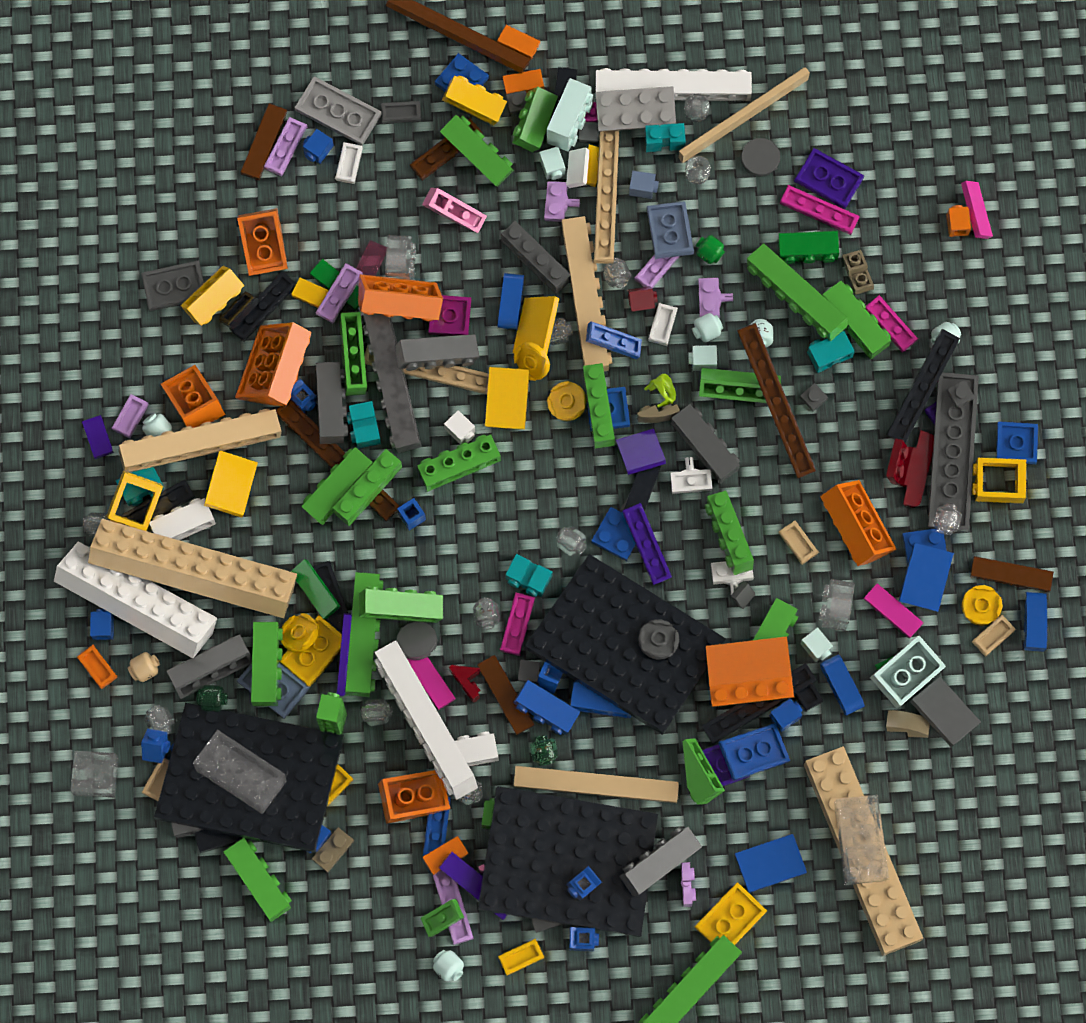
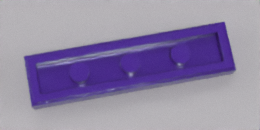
(646, 543)
(344, 652)
(464, 876)

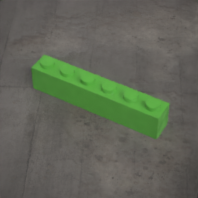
(796, 292)
(362, 641)
(694, 982)

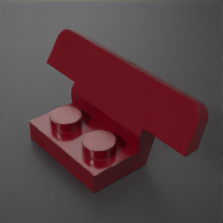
(910, 467)

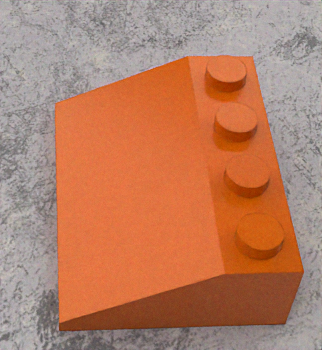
(274, 364)
(749, 671)

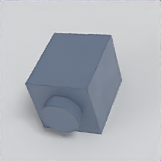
(643, 184)

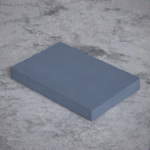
(670, 230)
(292, 690)

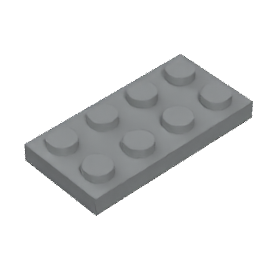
(635, 108)
(338, 111)

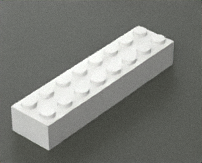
(137, 602)
(425, 721)

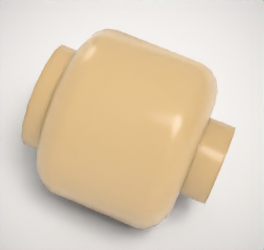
(143, 667)

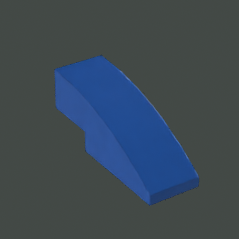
(1035, 622)

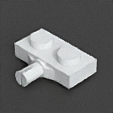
(691, 479)
(723, 575)

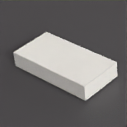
(349, 163)
(577, 167)
(662, 324)

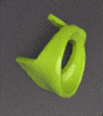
(662, 383)

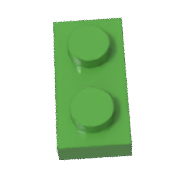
(442, 917)

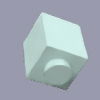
(552, 163)
(703, 357)
(817, 645)

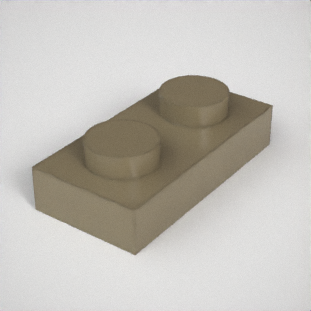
(333, 850)

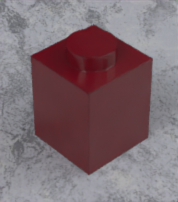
(642, 298)

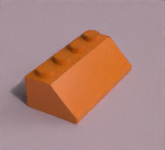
(399, 297)
(858, 522)

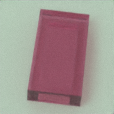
(372, 258)

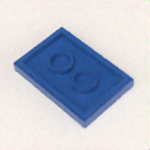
(926, 577)
(754, 752)
(770, 863)

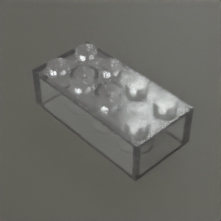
(239, 771)
(861, 840)

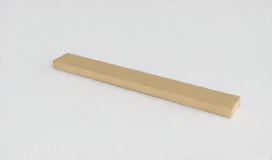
(743, 115)
(606, 197)
(452, 376)
(596, 784)

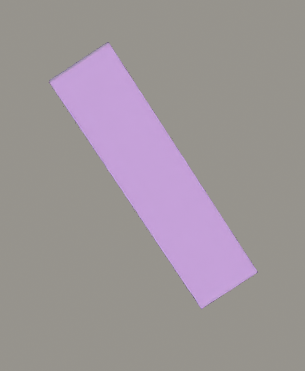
(449, 890)

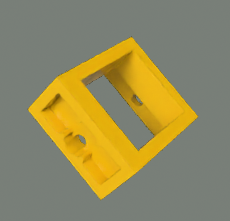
(127, 477)
(1020, 481)

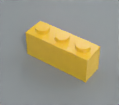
(474, 100)
(212, 296)

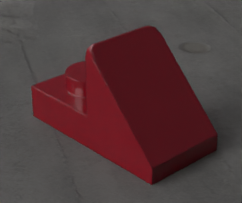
(463, 676)

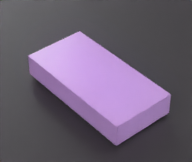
(130, 416)

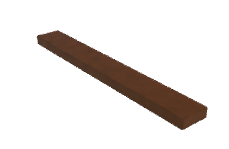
(460, 33)
(776, 400)
(329, 453)

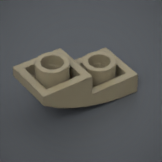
(857, 272)
(652, 415)
(907, 722)

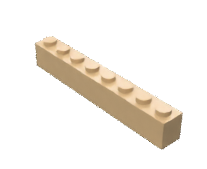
(584, 287)
(200, 440)

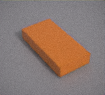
(518, 41)
(523, 82)
(97, 666)
(437, 856)

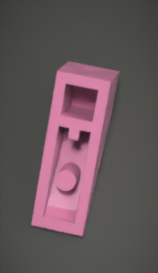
(454, 209)

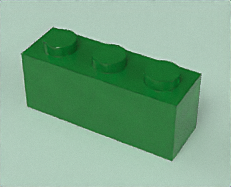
(808, 246)

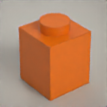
(958, 221)

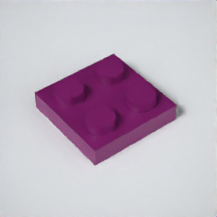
(453, 317)

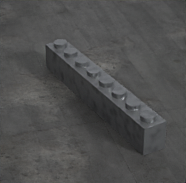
(391, 383)

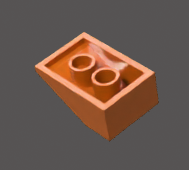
(262, 241)
(192, 398)
(412, 796)

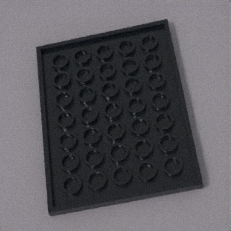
(595, 642)
(300, 752)
(546, 841)

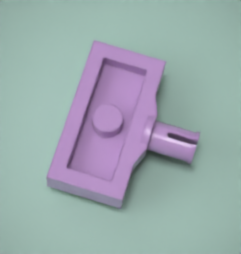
(558, 201)
(711, 297)
(688, 893)

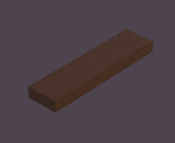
(264, 141)
(437, 156)
(1011, 574)
(504, 694)

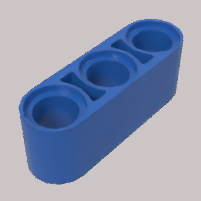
(510, 301)
(842, 684)

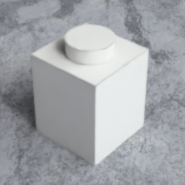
(460, 428)

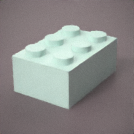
(569, 115)
(907, 671)

